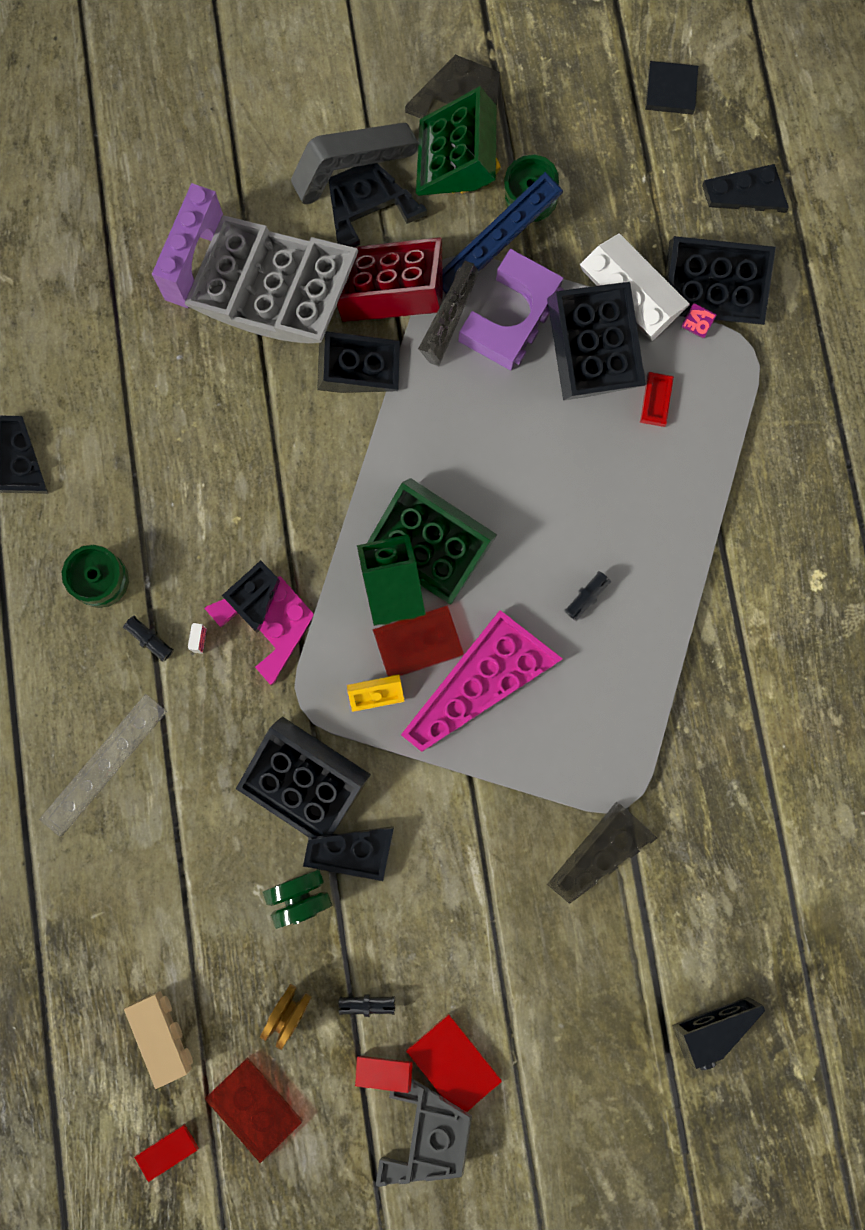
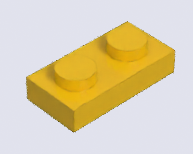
(375, 693)

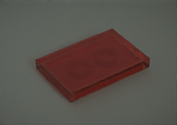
(418, 642)
(253, 1110)

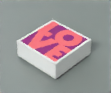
(197, 638)

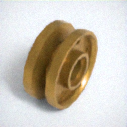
(285, 1016)

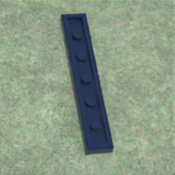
(504, 227)

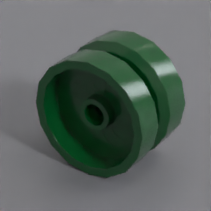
(523, 174)
(84, 584)
(298, 902)

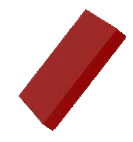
(453, 1064)

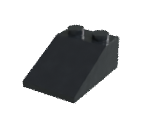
(358, 364)
(714, 1033)

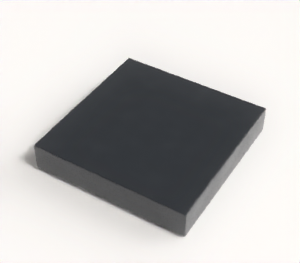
(671, 87)

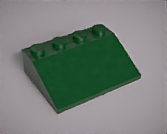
(458, 146)
(442, 538)

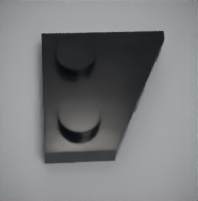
(253, 594)

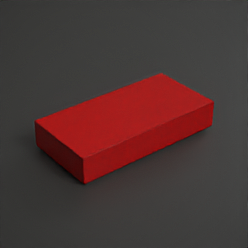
(656, 399)
(383, 1074)
(166, 1152)

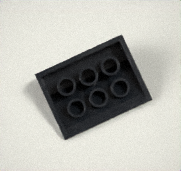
(722, 277)
(596, 340)
(302, 780)

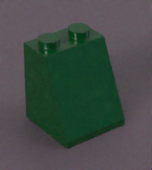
(391, 580)

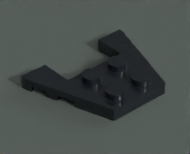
(365, 191)

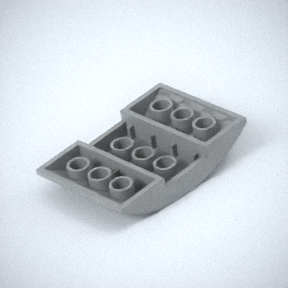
(270, 281)

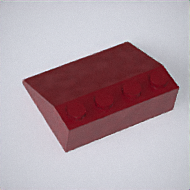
(393, 281)

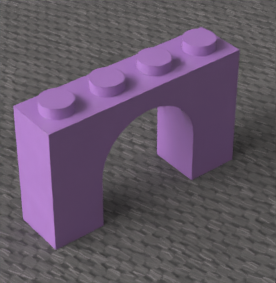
(195, 219)
(507, 343)

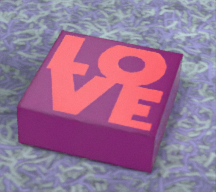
(698, 320)

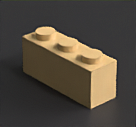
(159, 1039)

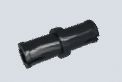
(587, 596)
(148, 638)
(366, 1005)

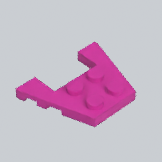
(283, 627)

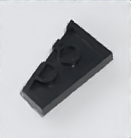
(750, 188)
(18, 459)
(351, 853)

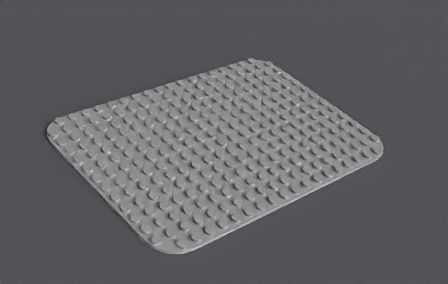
(568, 496)

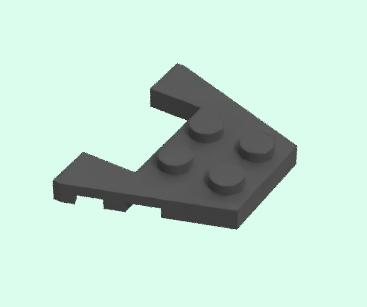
(437, 1140)

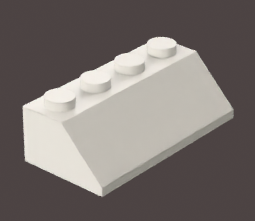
(653, 297)

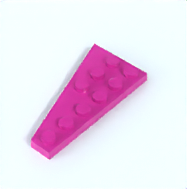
(490, 670)

